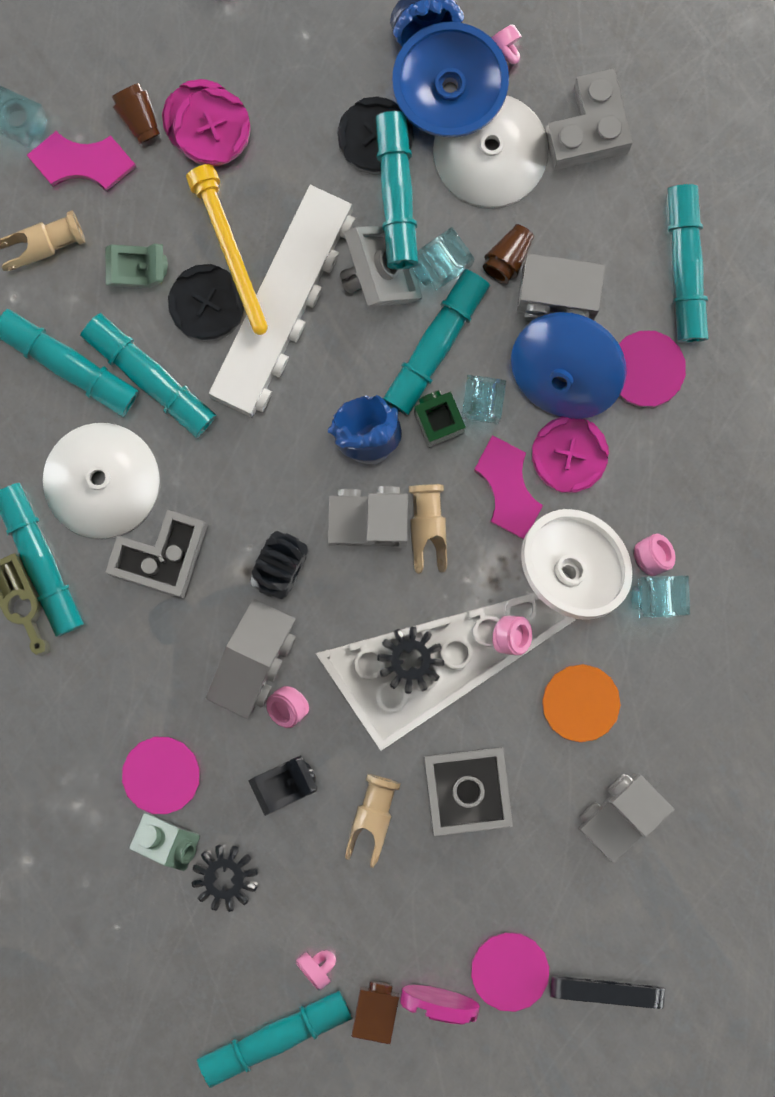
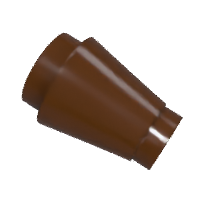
(136, 112)
(508, 254)

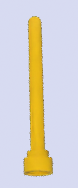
(204, 183)

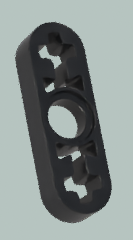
(607, 992)

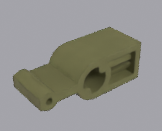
(26, 591)

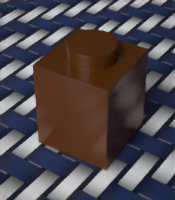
(375, 1013)

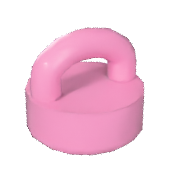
(505, 40)
(654, 555)
(512, 635)
(287, 706)
(310, 967)

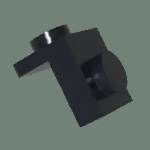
(283, 785)

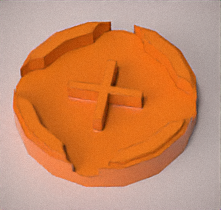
(581, 703)

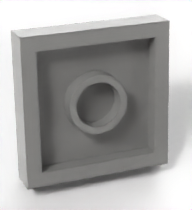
(378, 282)

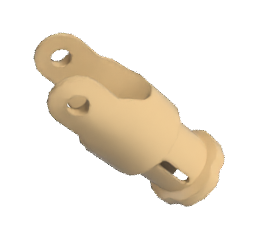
(43, 240)
(428, 525)
(373, 814)

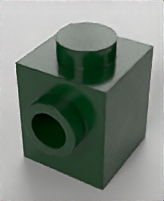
(439, 417)

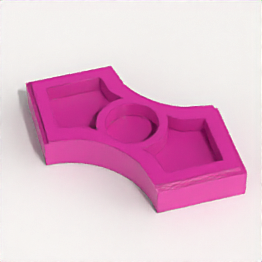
(65, 160)
(513, 504)

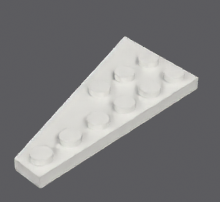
(467, 663)

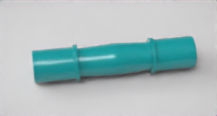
(396, 190)
(687, 263)
(436, 341)
(67, 363)
(148, 375)
(38, 560)
(274, 1039)

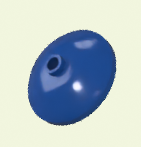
(455, 55)
(578, 352)

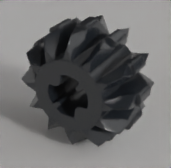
(278, 565)
(407, 647)
(211, 876)

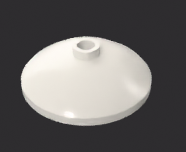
(498, 175)
(128, 487)
(590, 556)

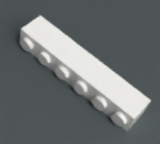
(283, 299)

